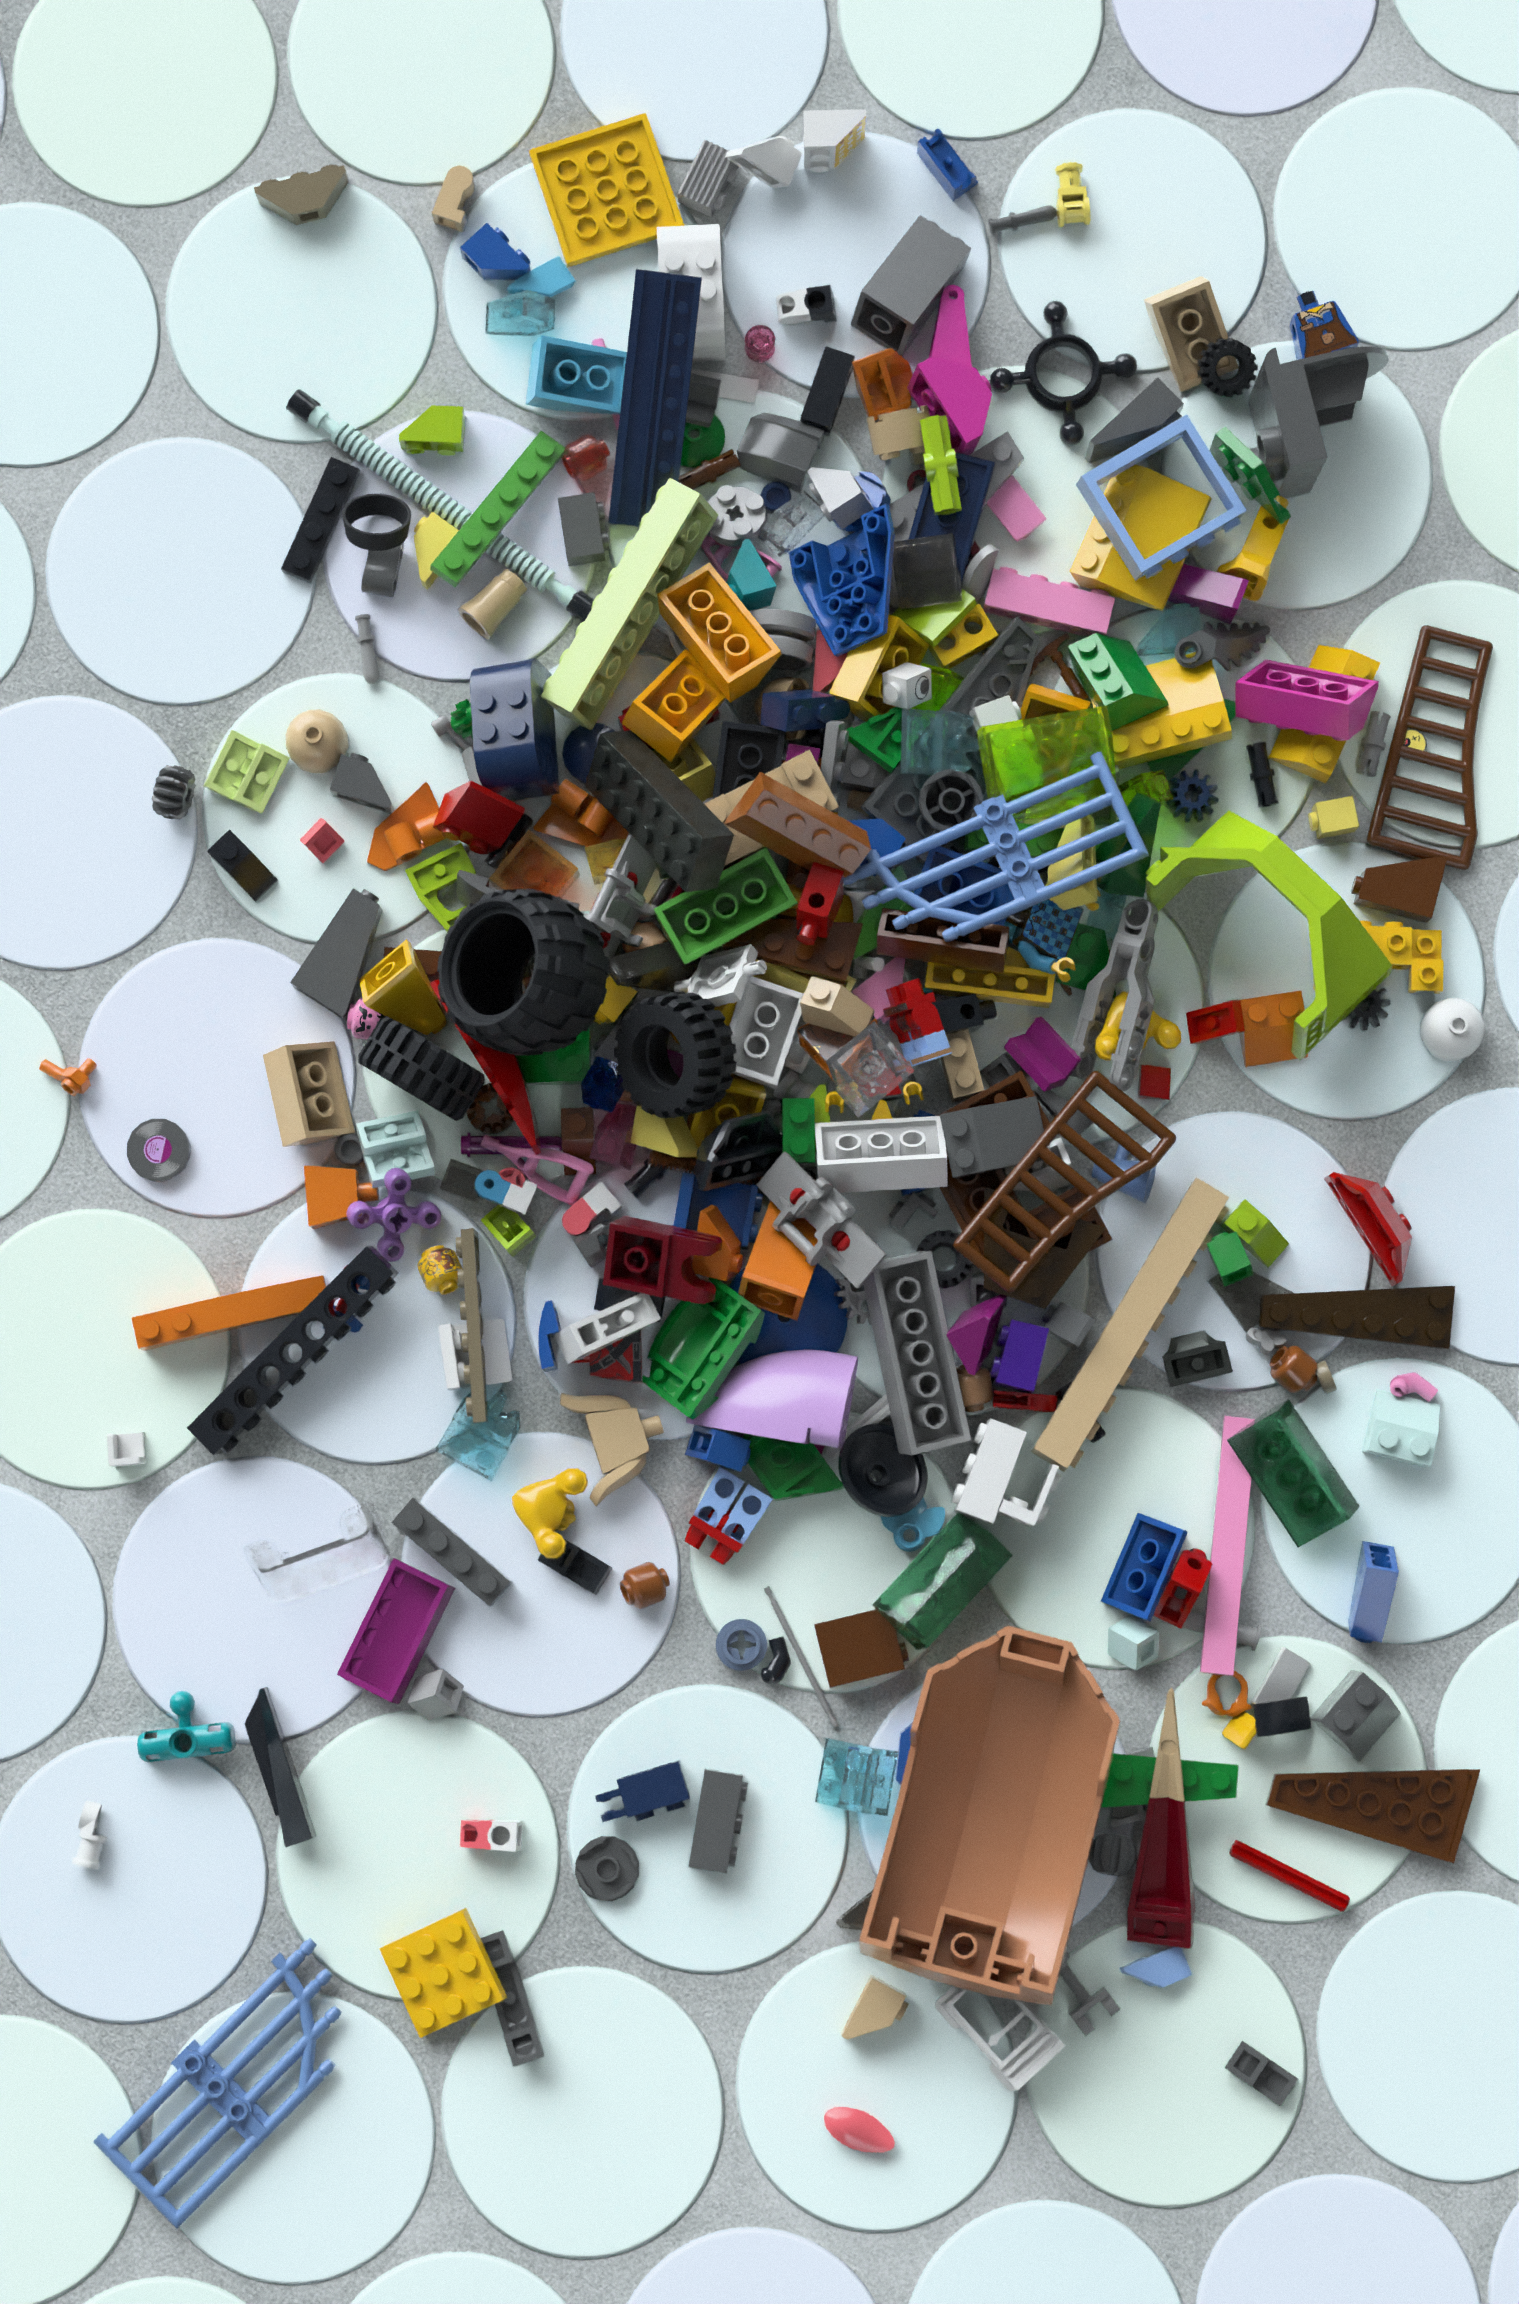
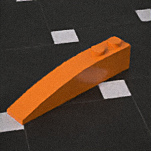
(225, 1313)

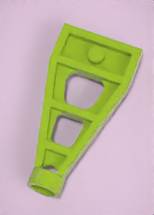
(436, 874)

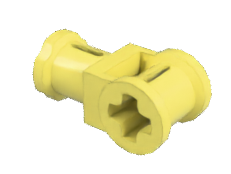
(1072, 199)

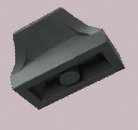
(1195, 1358)

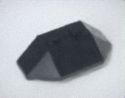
(738, 1151)

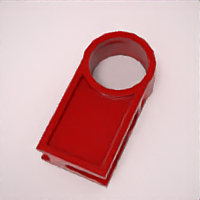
(1024, 1401)

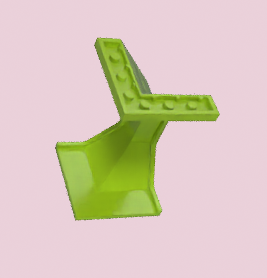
(1343, 953)

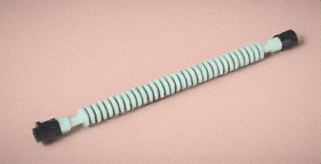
(430, 497)

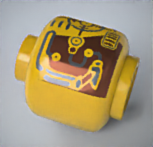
(439, 1269)

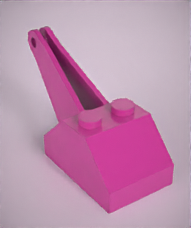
(948, 379)

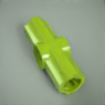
(940, 465)

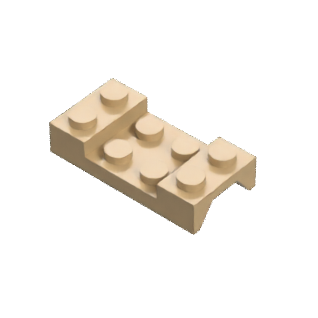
(799, 775)

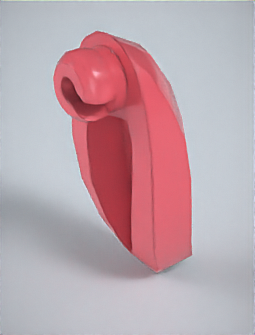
(858, 2130)

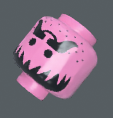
(362, 1020)

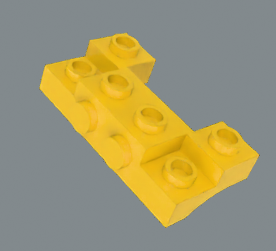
(1413, 950)

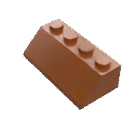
(798, 827)

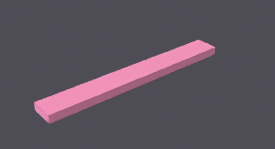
(1226, 1557)

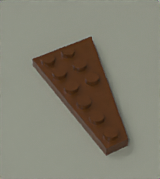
(1402, 1808)

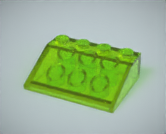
(1041, 751)

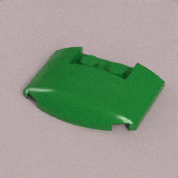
(700, 1348)

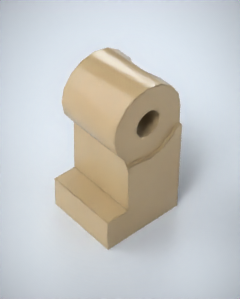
(451, 199)

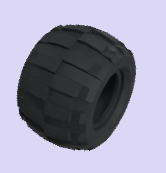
(486, 964)

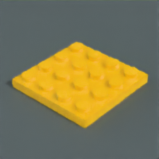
(605, 189)

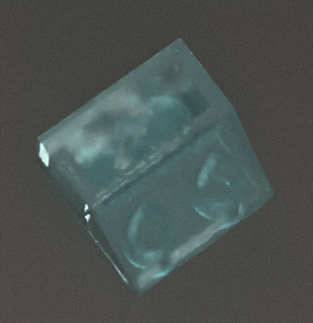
(856, 1777)

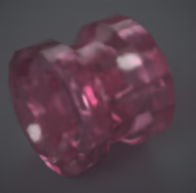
(760, 336)

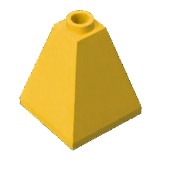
(403, 991)

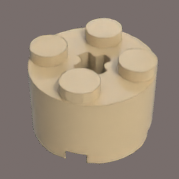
(897, 432)

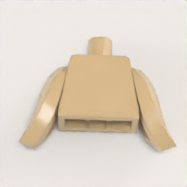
(616, 1436)

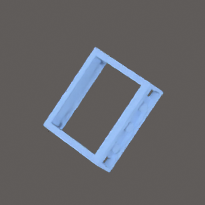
(1114, 529)

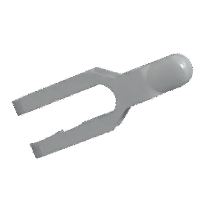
(1128, 960)

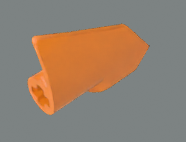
(579, 818)
(406, 831)

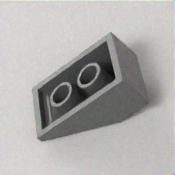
(1141, 418)
(991, 1135)

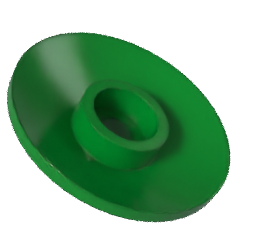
(706, 446)

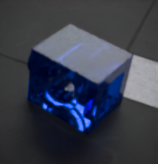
(602, 1085)

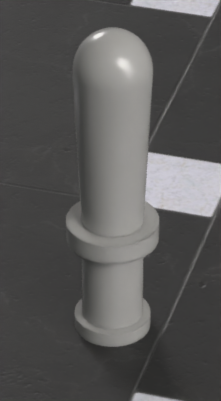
(366, 640)

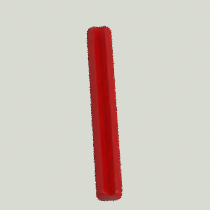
(1289, 1876)

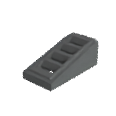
(1055, 1103)

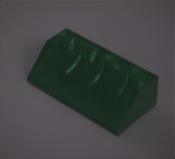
(1293, 1473)
(941, 1581)

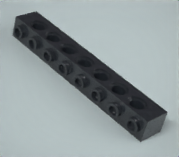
(209, 1426)

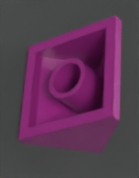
(976, 1331)

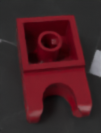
(665, 1261)

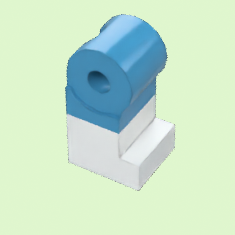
(494, 1189)

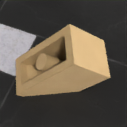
(834, 1008)
(875, 2009)

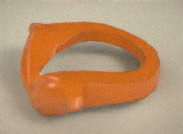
(1213, 1700)

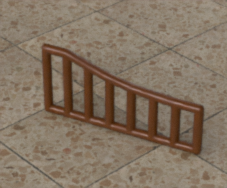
(1464, 767)
(1093, 1195)

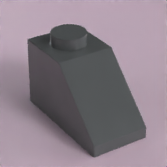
(359, 783)
(1067, 1324)

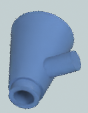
(1139, 1187)

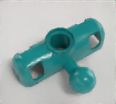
(167, 1740)

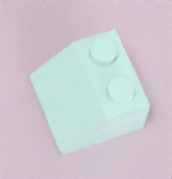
(1402, 1429)

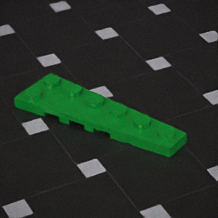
(1132, 1779)

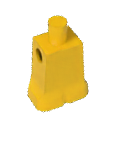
(1257, 552)

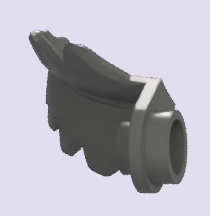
(1221, 644)

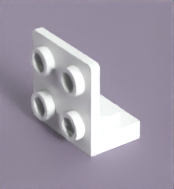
(496, 1353)
(1017, 1509)

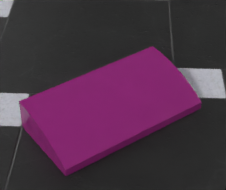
(396, 1631)

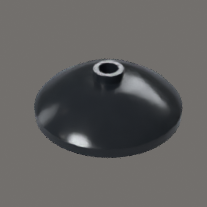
(899, 1477)

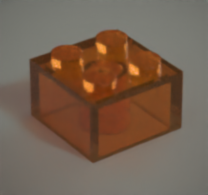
(536, 867)

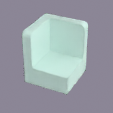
(1133, 1642)

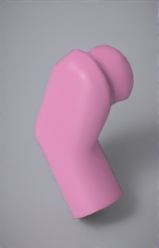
(1411, 1383)

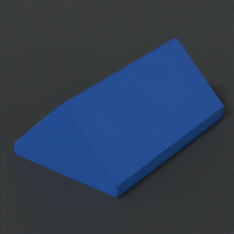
(1144, 1567)

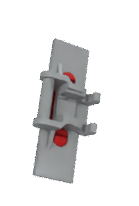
(622, 897)
(828, 1212)

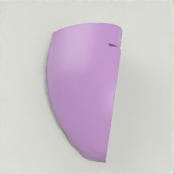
(787, 1397)

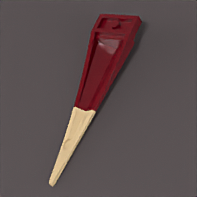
(1162, 1888)

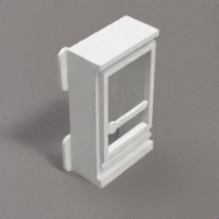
(1025, 2059)

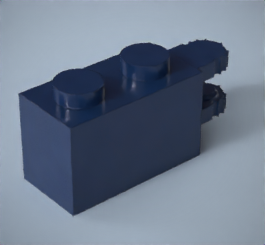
(801, 710)
(648, 1791)

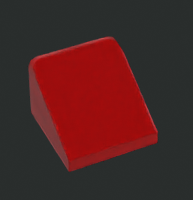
(1154, 1082)

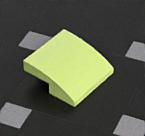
(246, 772)

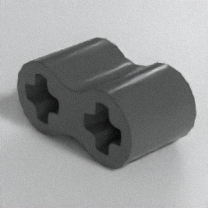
(382, 571)

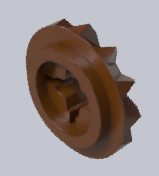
(496, 1122)

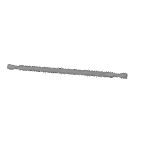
(822, 1699)

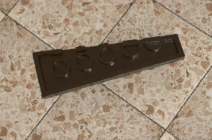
(1383, 1315)

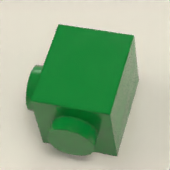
(1229, 1258)

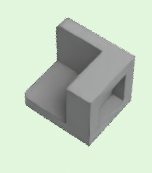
(435, 1694)

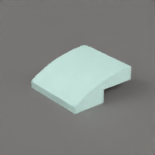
(395, 1143)

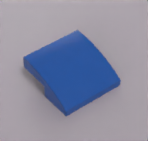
(548, 1328)

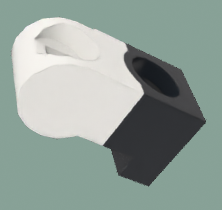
(806, 305)

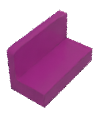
(1043, 1055)

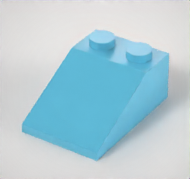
(575, 377)

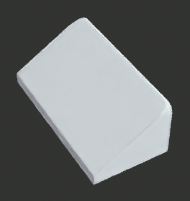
(1282, 1677)

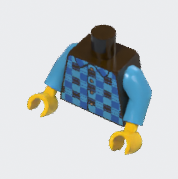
(1046, 935)

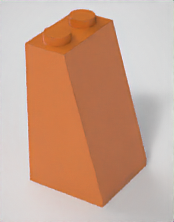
(776, 1269)

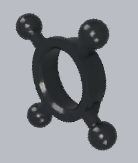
(1071, 431)

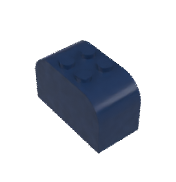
(514, 730)

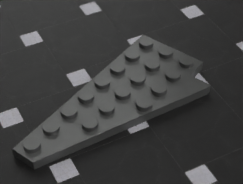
(998, 673)

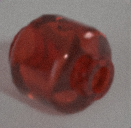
(585, 457)

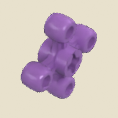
(387, 1208)

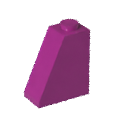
(1211, 591)

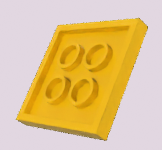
(443, 1972)

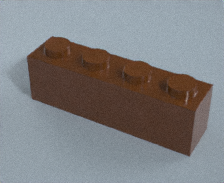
(923, 941)

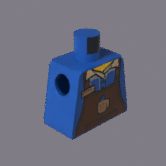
(1320, 328)

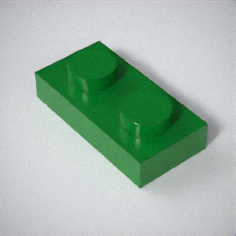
(799, 1129)

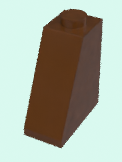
(1401, 888)

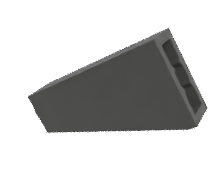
(340, 955)

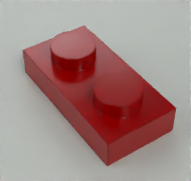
(1215, 1022)

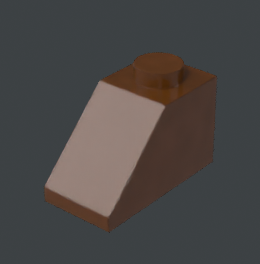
(578, 1135)

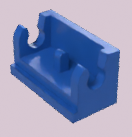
(946, 165)

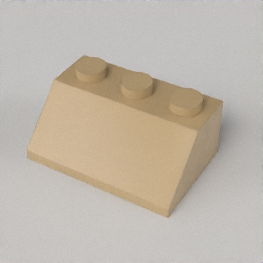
(308, 1093)

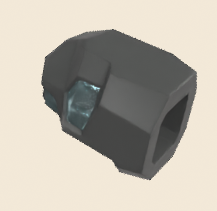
(594, 1243)

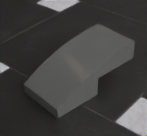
(1261, 2073)

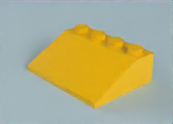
(1154, 515)
(1189, 722)

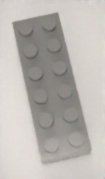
(916, 1354)

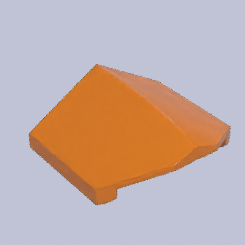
(883, 382)

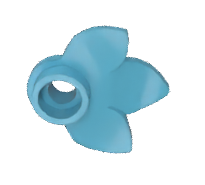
(921, 1520)

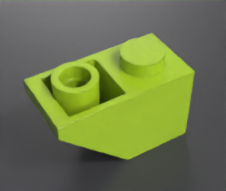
(436, 430)

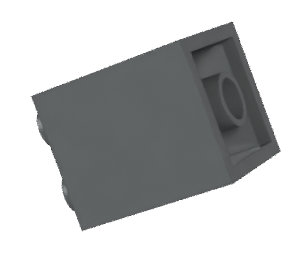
(1356, 1714)

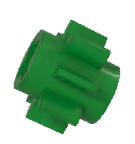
(462, 720)

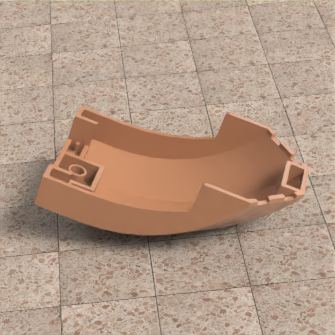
(994, 1819)

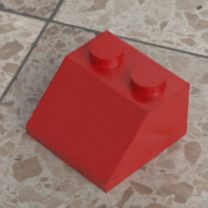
(477, 817)

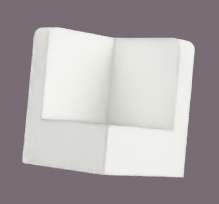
(126, 1449)

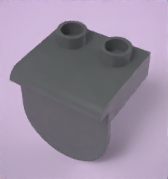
(1299, 398)

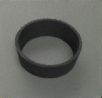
(376, 505)

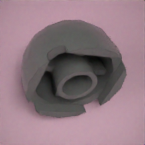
(959, 788)

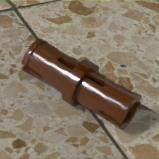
(710, 470)

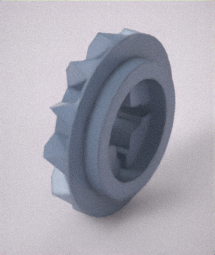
(730, 1656)

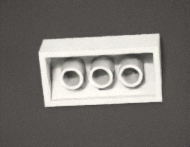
(882, 1154)

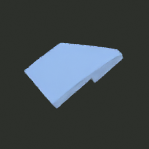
(1160, 1968)

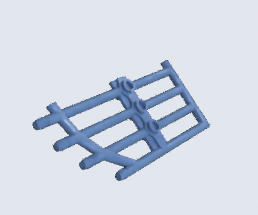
(1011, 853)
(225, 2094)

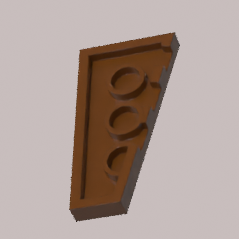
(778, 945)

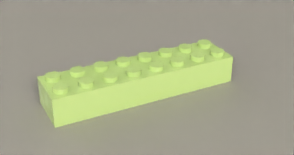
(629, 604)

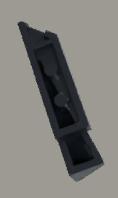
(278, 1770)

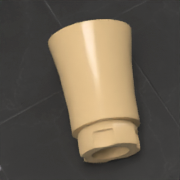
(493, 603)

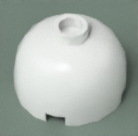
(1452, 1029)

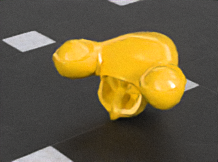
(1164, 1031)
(546, 1509)

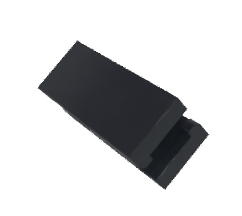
(828, 389)

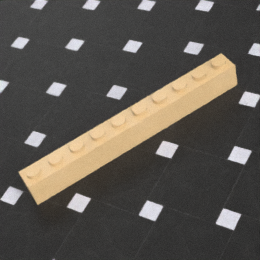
(1130, 1324)

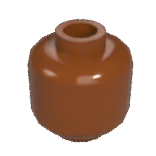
(1293, 1369)
(644, 1585)

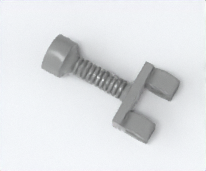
(1086, 2000)

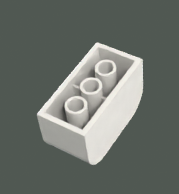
(697, 252)

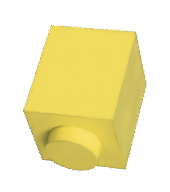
(1333, 817)

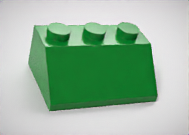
(1116, 678)

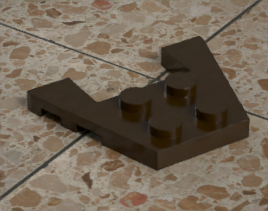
(1052, 1269)

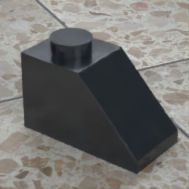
(242, 865)

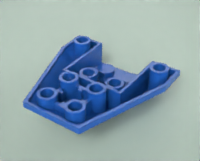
(849, 582)

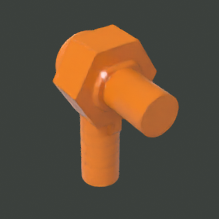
(73, 1079)

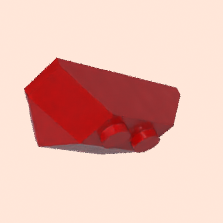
(1376, 1221)

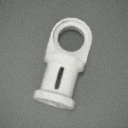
(90, 1843)

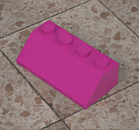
(1305, 699)

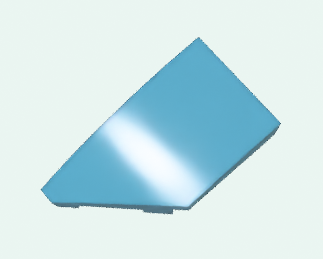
(545, 279)

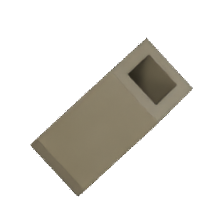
(304, 195)

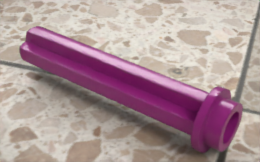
(471, 1144)

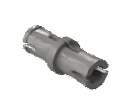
(1373, 743)

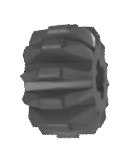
(173, 792)

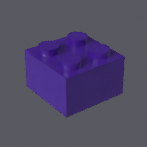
(1019, 1356)

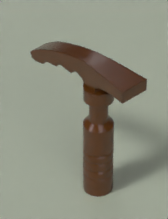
(1066, 672)

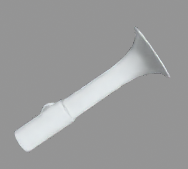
(863, 962)

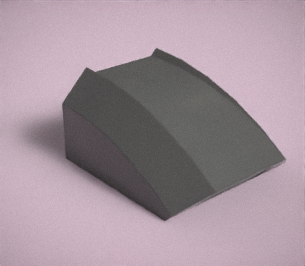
(779, 449)

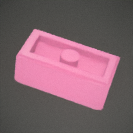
(1016, 510)

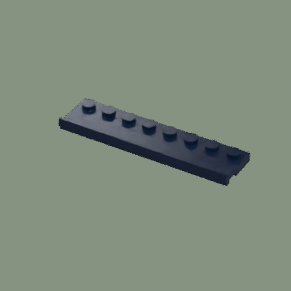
(654, 391)

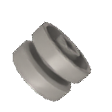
(790, 634)

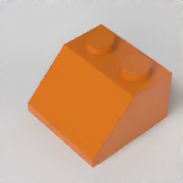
(1269, 1027)

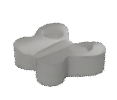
(1266, 1339)

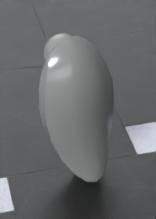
(979, 572)

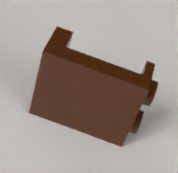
(859, 1648)

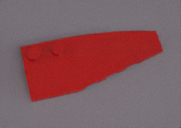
(508, 1081)

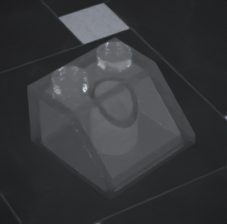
(867, 1069)

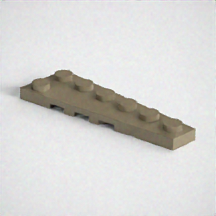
(468, 1249)

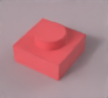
(322, 840)

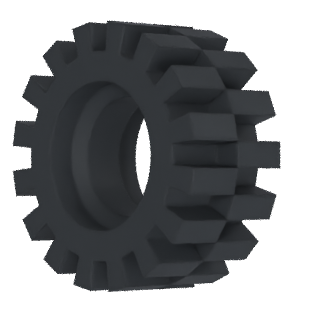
(1245, 371)
(962, 1266)

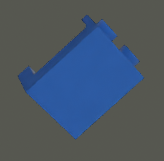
(734, 1201)

